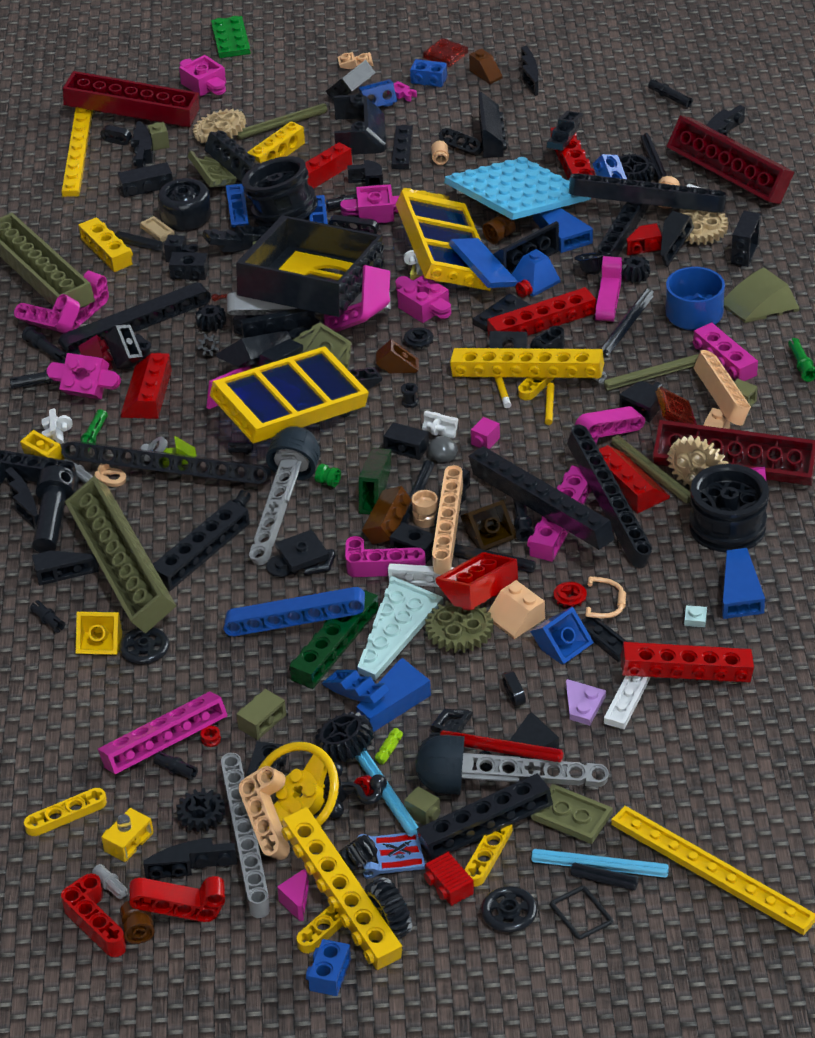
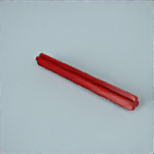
(509, 747)

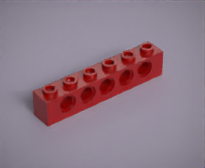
(573, 158)
(546, 313)
(687, 662)

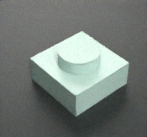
(695, 616)

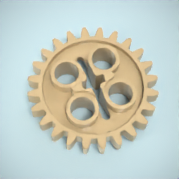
(227, 121)
(707, 226)
(691, 457)

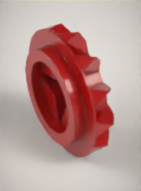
(565, 589)

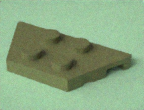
(212, 171)
(323, 336)

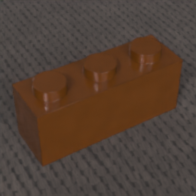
(386, 515)

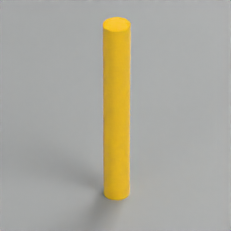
(549, 404)

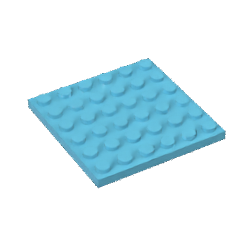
(515, 188)

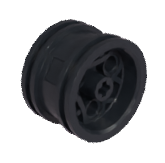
(279, 189)
(728, 507)

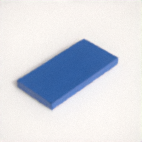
(483, 262)

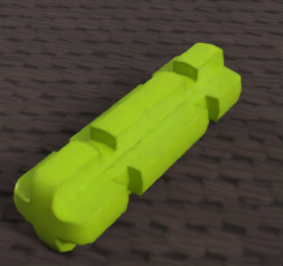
(388, 746)

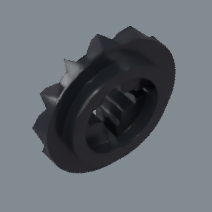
(418, 337)

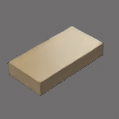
(156, 228)

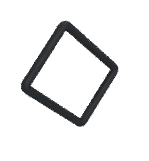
(594, 900)

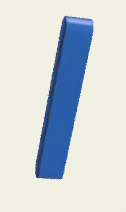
(294, 611)

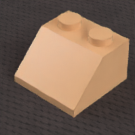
(517, 609)

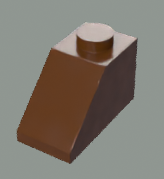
(484, 66)
(396, 359)

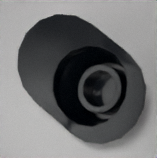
(591, 262)

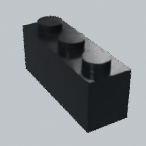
(144, 179)

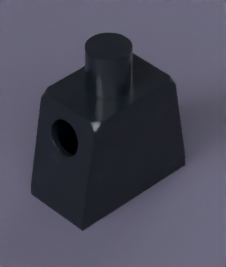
(642, 398)

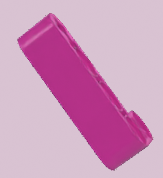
(609, 289)
(100, 293)
(58, 319)
(611, 422)
(375, 562)

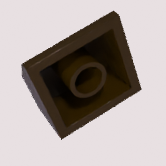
(489, 525)

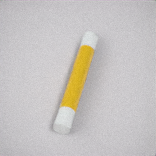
(503, 392)

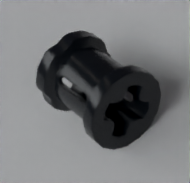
(409, 397)

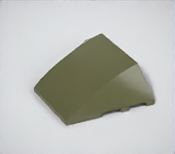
(760, 296)

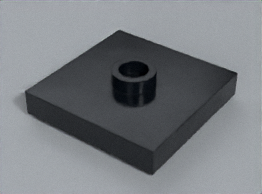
(302, 550)

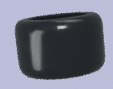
(184, 204)

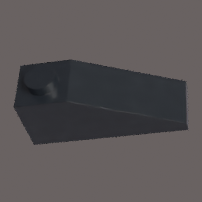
(675, 232)
(62, 565)

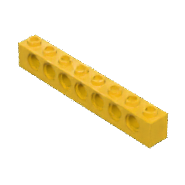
(527, 362)
(304, 824)

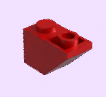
(644, 239)

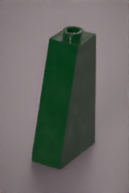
(373, 478)

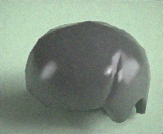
(442, 449)

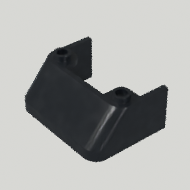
(365, 136)

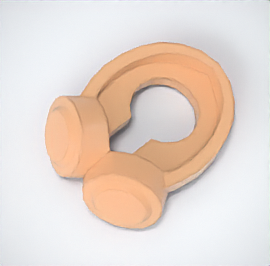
(104, 470)

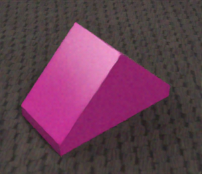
(294, 894)

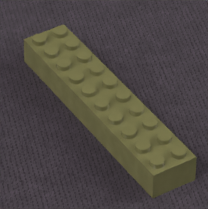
(40, 263)
(120, 554)

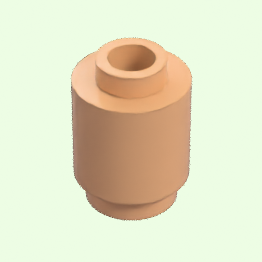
(440, 152)

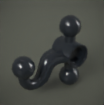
(377, 783)

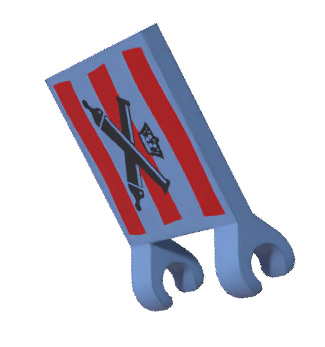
(395, 854)

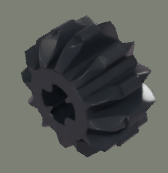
(635, 269)
(210, 318)
(358, 852)

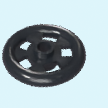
(144, 645)
(509, 909)

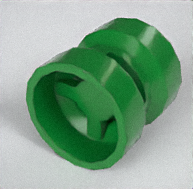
(327, 475)

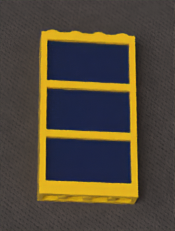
(430, 227)
(288, 394)

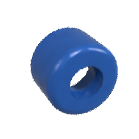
(694, 297)

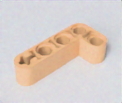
(271, 841)

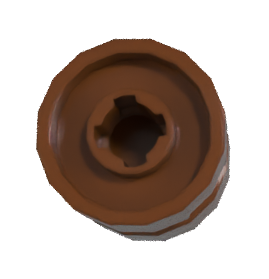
(498, 228)
(136, 924)

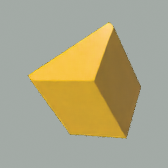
(98, 632)

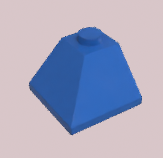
(537, 270)
(562, 636)

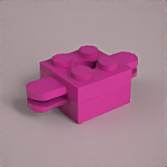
(203, 75)
(372, 203)
(422, 298)
(84, 376)

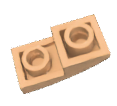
(349, 61)

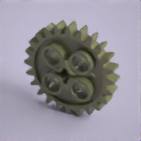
(458, 628)

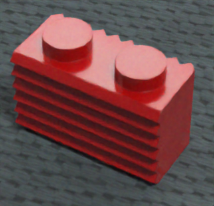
(449, 878)

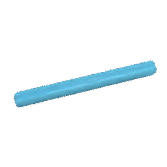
(389, 795)
(608, 863)

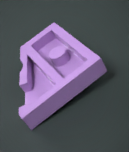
(583, 701)

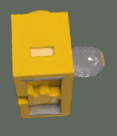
(126, 834)

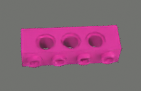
(732, 356)

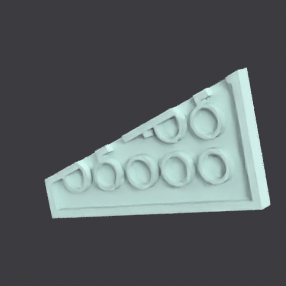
(396, 624)

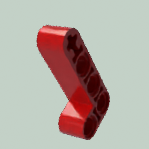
(178, 900)
(81, 907)

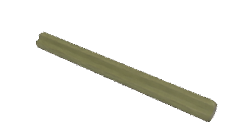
(282, 121)
(651, 372)
(651, 468)

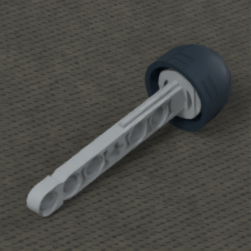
(291, 456)
(443, 765)

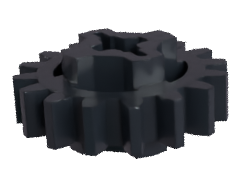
(201, 810)

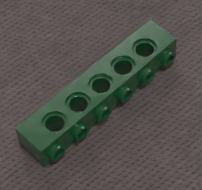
(330, 644)

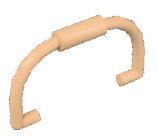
(621, 602)

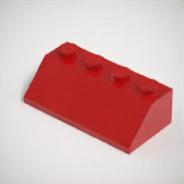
(328, 164)
(148, 387)
(634, 483)
(478, 579)

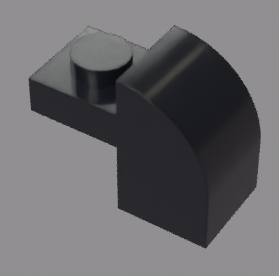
(368, 172)

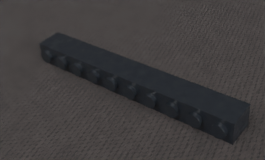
(542, 498)

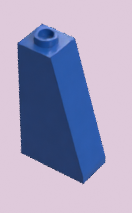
(572, 231)
(741, 586)
(406, 690)

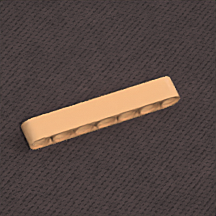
(722, 387)
(447, 519)

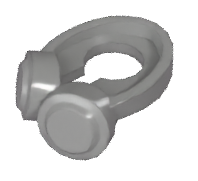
(162, 445)

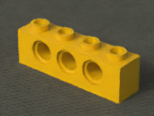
(279, 143)
(105, 244)

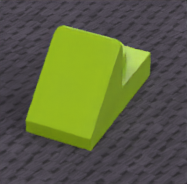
(181, 448)

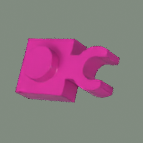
(404, 90)

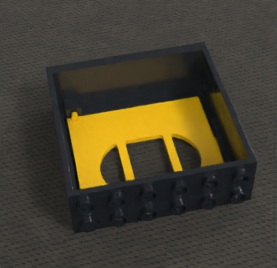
(292, 249)

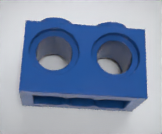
(428, 73)
(377, 89)
(609, 166)
(329, 967)

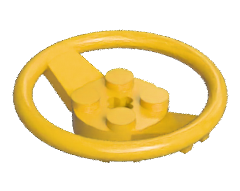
(307, 781)

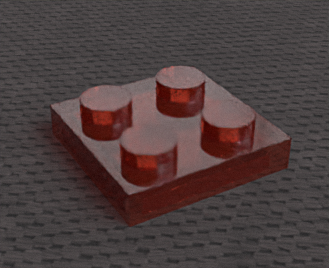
(446, 52)
(675, 407)

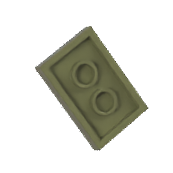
(574, 814)

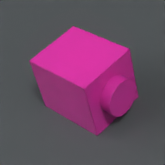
(485, 433)

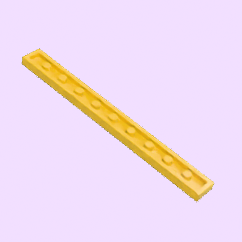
(77, 152)
(714, 870)

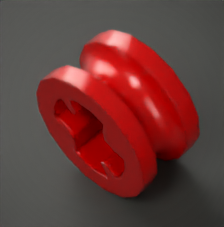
(523, 288)
(210, 741)
(365, 780)

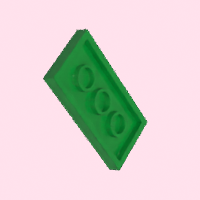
(230, 37)

